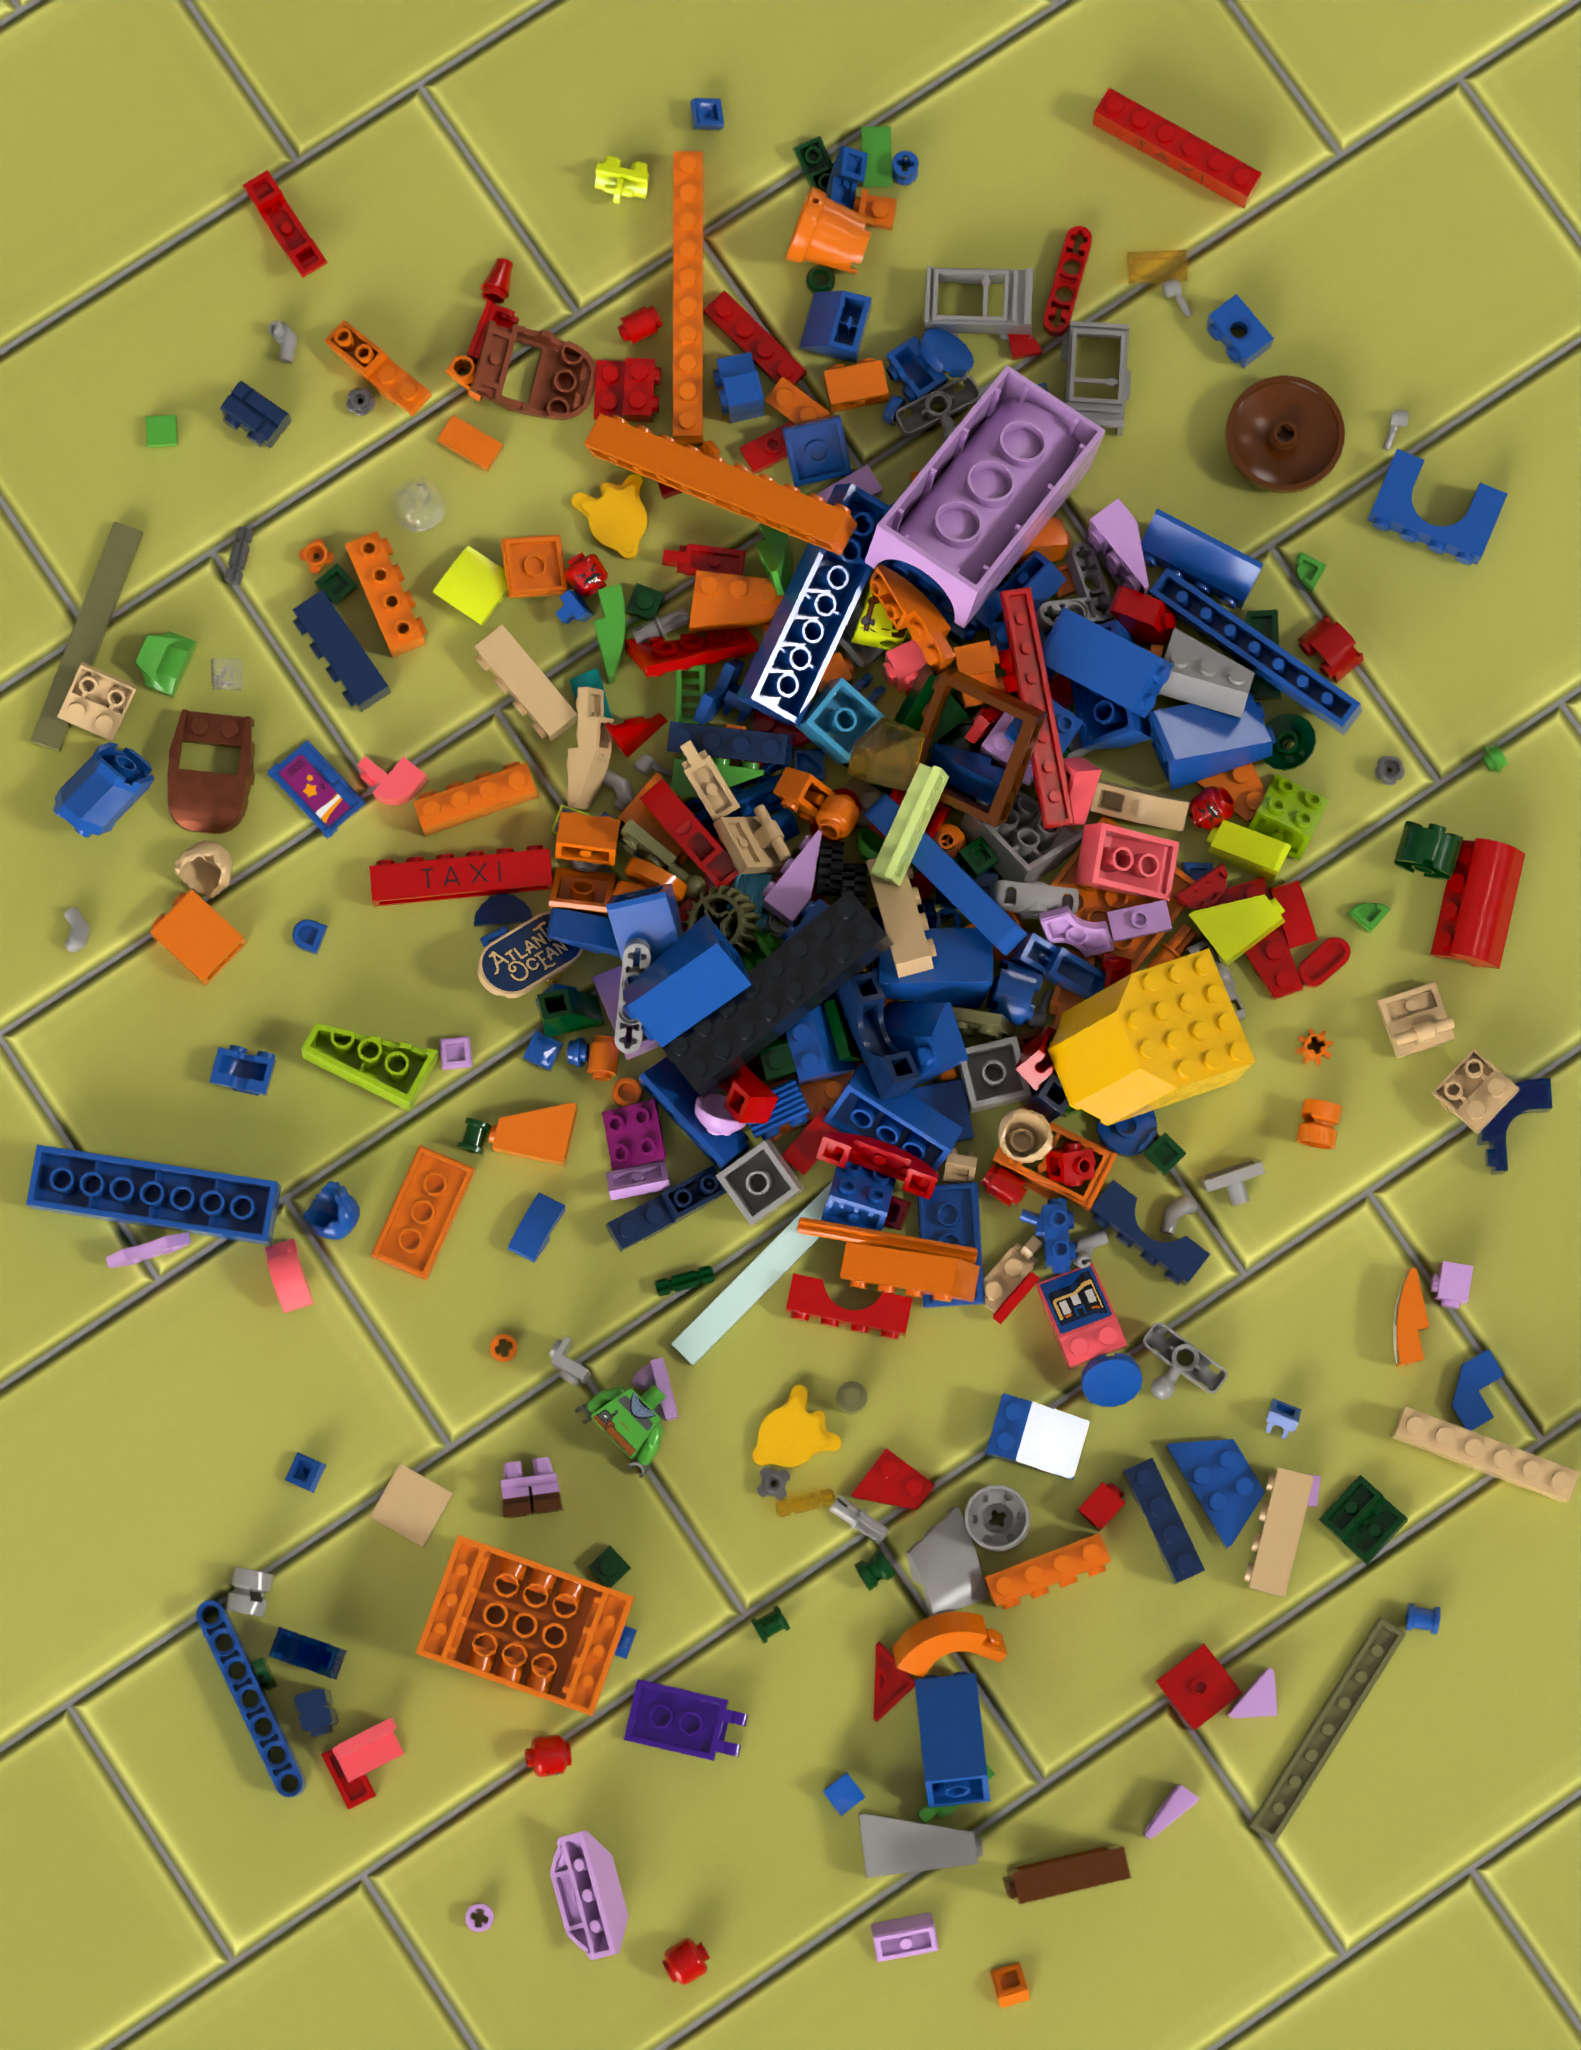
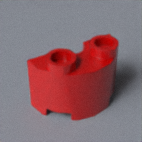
(1332, 647)

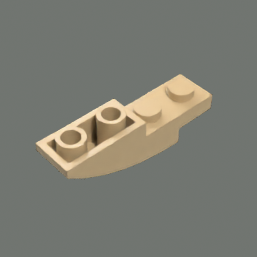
(590, 760)
(1139, 805)

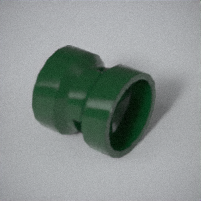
(874, 1570)

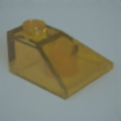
(887, 755)

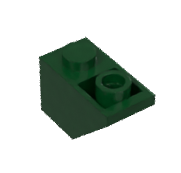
(568, 1011)

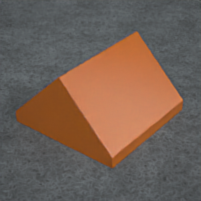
(582, 891)

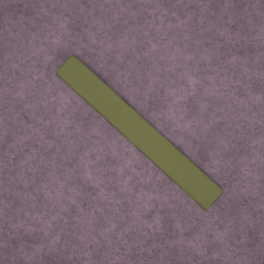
(88, 629)
(1327, 1729)

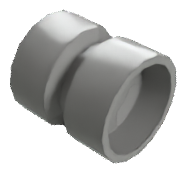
(249, 1592)

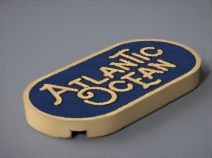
(524, 959)

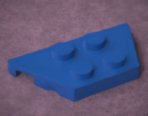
(1219, 1482)

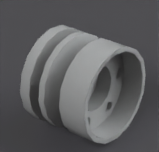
(979, 1515)

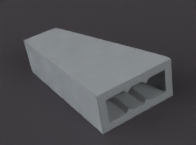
(909, 1846)

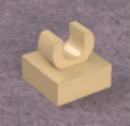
(960, 1167)

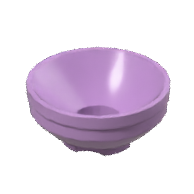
(715, 1116)

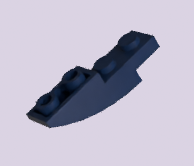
(666, 1209)

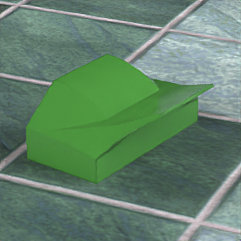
(164, 661)

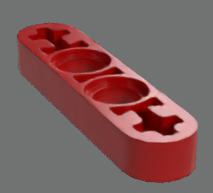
(1068, 281)

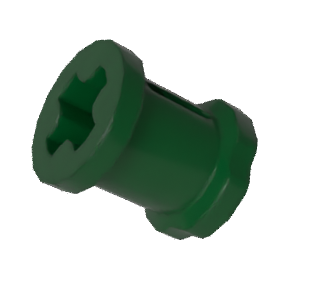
(474, 1136)
(770, 1624)

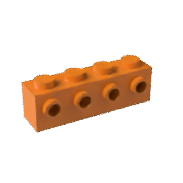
(385, 593)
(476, 798)
(1046, 1570)

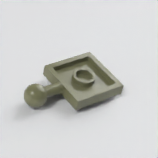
(640, 842)
(992, 1024)

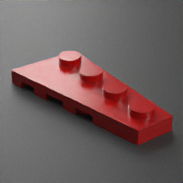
(690, 650)
(1271, 955)

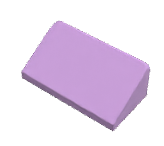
(904, 1937)

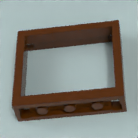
(1021, 754)
(1067, 1874)

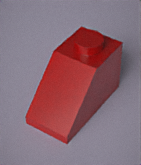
(1143, 616)

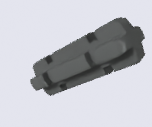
(238, 555)

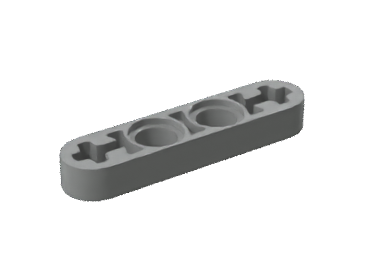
(628, 958)

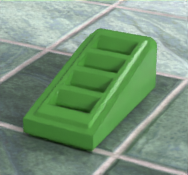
(680, 693)

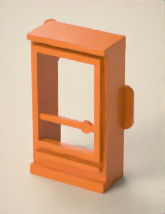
(1049, 1188)

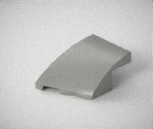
(947, 1566)

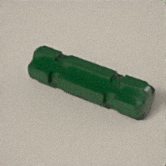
(684, 1281)

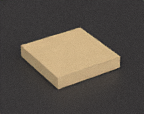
(411, 1505)

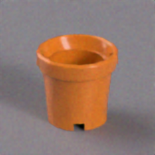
(829, 234)

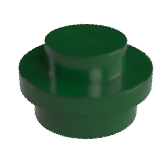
(820, 279)

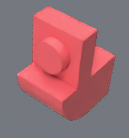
(396, 787)
(288, 1275)

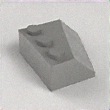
(1205, 676)
(1021, 842)

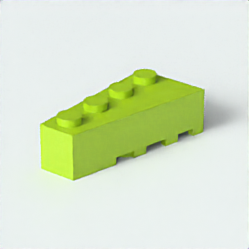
(375, 1064)

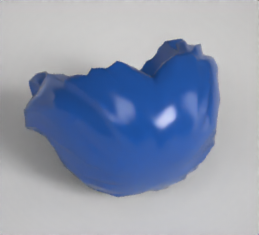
(332, 1212)

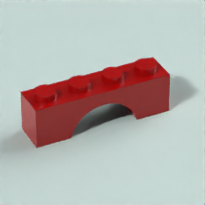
(748, 1097)
(809, 1299)

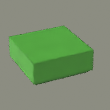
(161, 431)

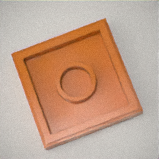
(534, 566)

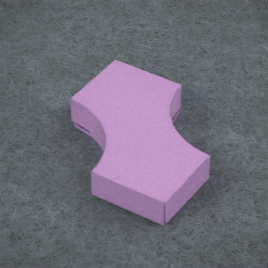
(1065, 927)
(142, 1252)

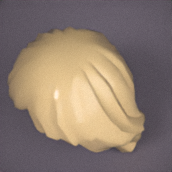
(205, 868)
(1025, 1135)

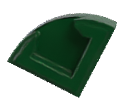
(263, 1671)

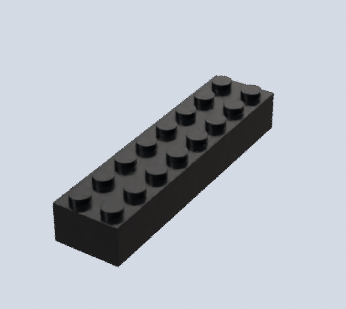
(781, 993)

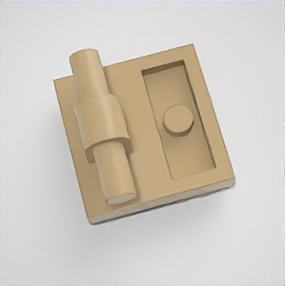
(97, 701)
(753, 842)
(1416, 1020)
(1475, 1091)

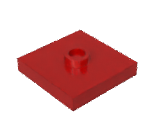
(1198, 1687)

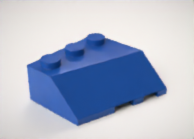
(929, 1035)

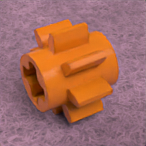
(1318, 1040)

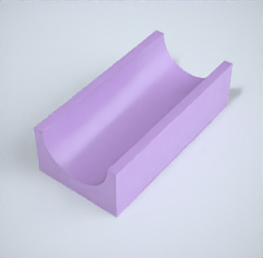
(988, 491)

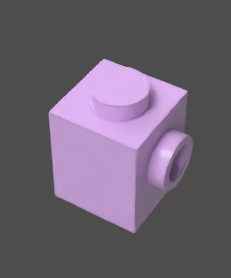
(1452, 1284)

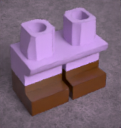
(517, 1489)

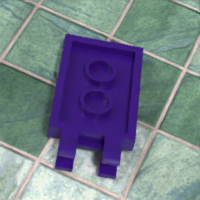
(681, 1721)

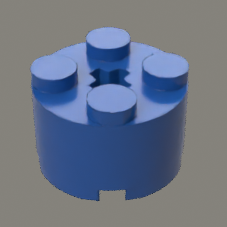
(1013, 992)

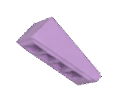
(1174, 1806)

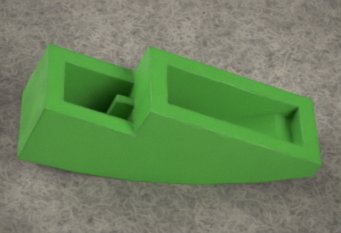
(776, 557)
(612, 629)

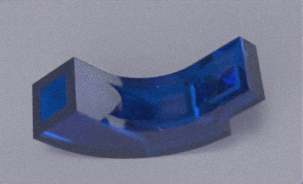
(1532, 1097)

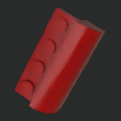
(1479, 903)

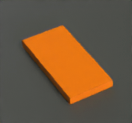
(423, 1212)

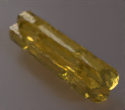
(804, 1502)

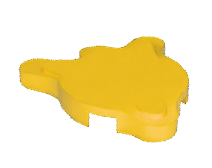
(616, 517)
(792, 1434)

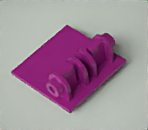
(634, 1135)

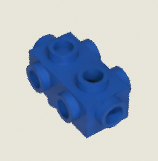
(1054, 1227)

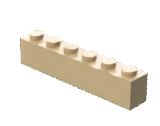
(1485, 1454)

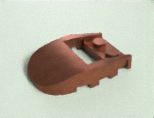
(561, 379)
(209, 799)

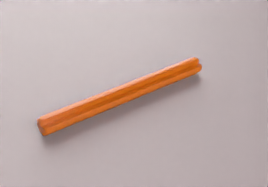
(884, 1239)

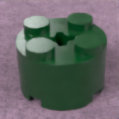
(1428, 850)

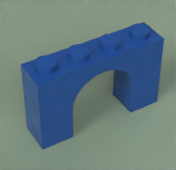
(1395, 512)

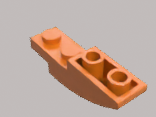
(377, 368)
(912, 609)

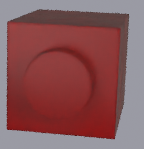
(1102, 1505)

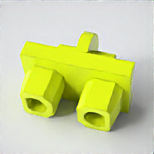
(622, 181)

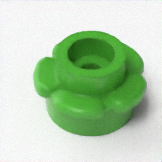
(1494, 758)

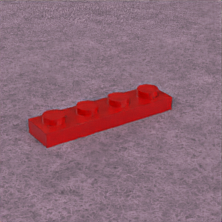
(753, 338)

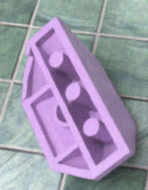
(589, 1895)

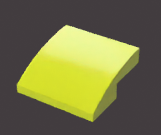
(473, 585)

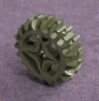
(736, 924)

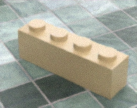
(526, 683)
(903, 923)
(1280, 1532)

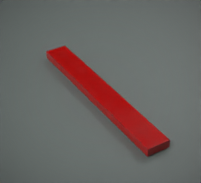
(1035, 690)

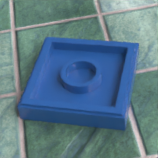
(816, 450)

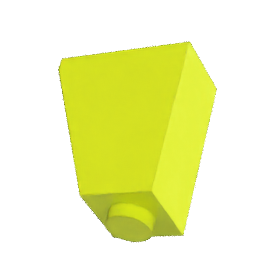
(1248, 849)
(1238, 924)

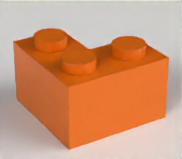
(978, 662)

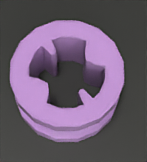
(471, 1923)

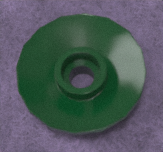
(1291, 729)

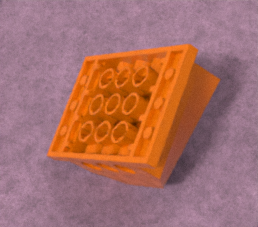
(525, 1625)

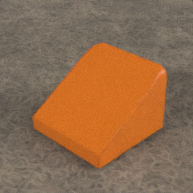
(1010, 1985)

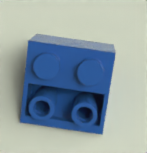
(836, 324)

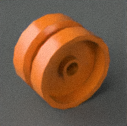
(647, 875)

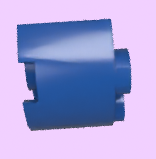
(913, 371)
(243, 1071)

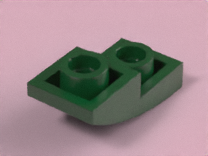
(814, 162)

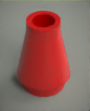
(497, 283)

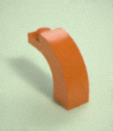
(946, 1634)

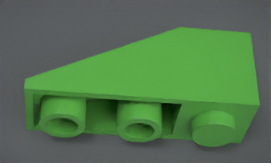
(732, 775)

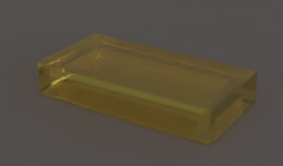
(1157, 266)

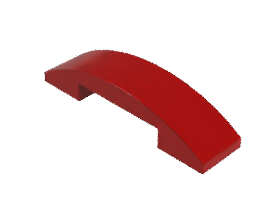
(284, 224)
(879, 1157)

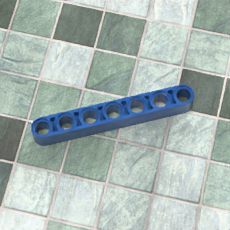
(954, 882)
(238, 1689)

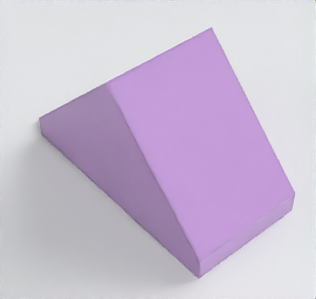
(1258, 1699)

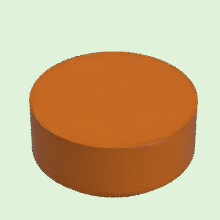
(627, 1092)

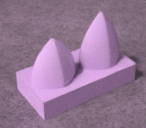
(657, 1374)

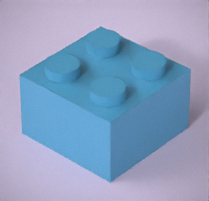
(838, 719)

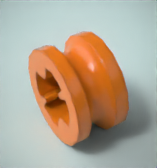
(495, 1343)

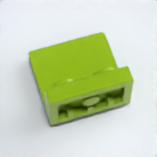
(1289, 814)

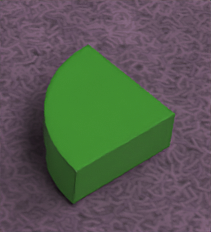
(1308, 571)
(1368, 914)

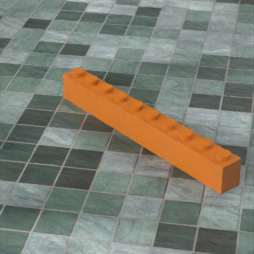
(688, 296)
(721, 483)

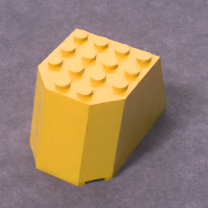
(1150, 1041)

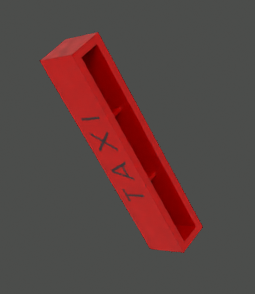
(1176, 148)
(461, 876)

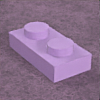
(638, 1180)

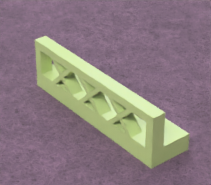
(910, 824)

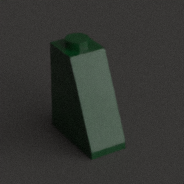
(918, 696)

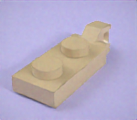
(708, 782)
(1009, 1273)

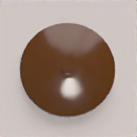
(1284, 434)

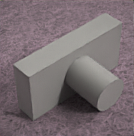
(1233, 1179)

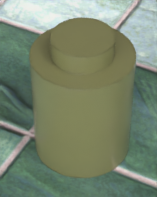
(851, 1397)

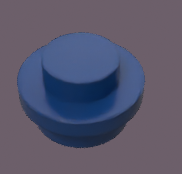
(578, 1052)

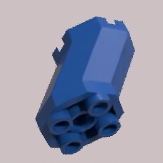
(103, 789)

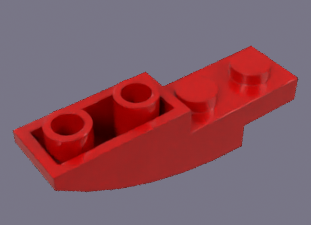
(690, 833)

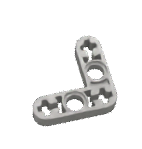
(1086, 600)

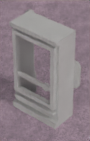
(1016, 309)
(1103, 412)

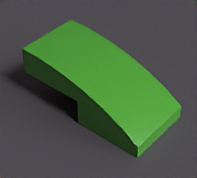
(877, 143)

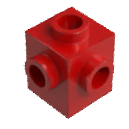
(1071, 1163)

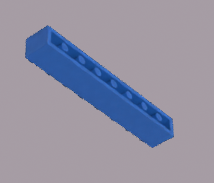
(1257, 652)

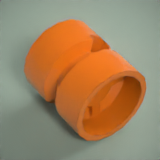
(1319, 1123)

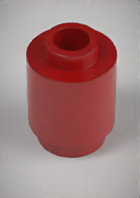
(639, 324)
(1004, 1185)

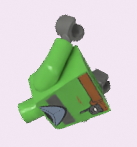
(629, 1421)

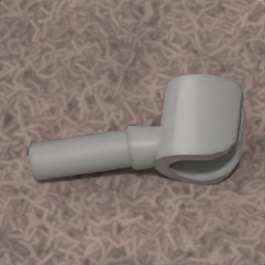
(1173, 288)
(1400, 419)
(646, 763)
(1038, 1018)

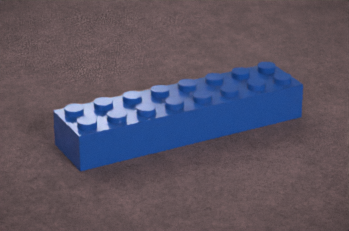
(812, 616)
(153, 1195)

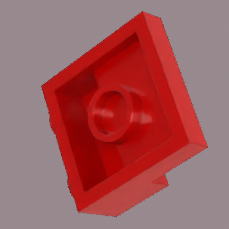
(627, 389)

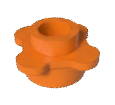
(313, 548)

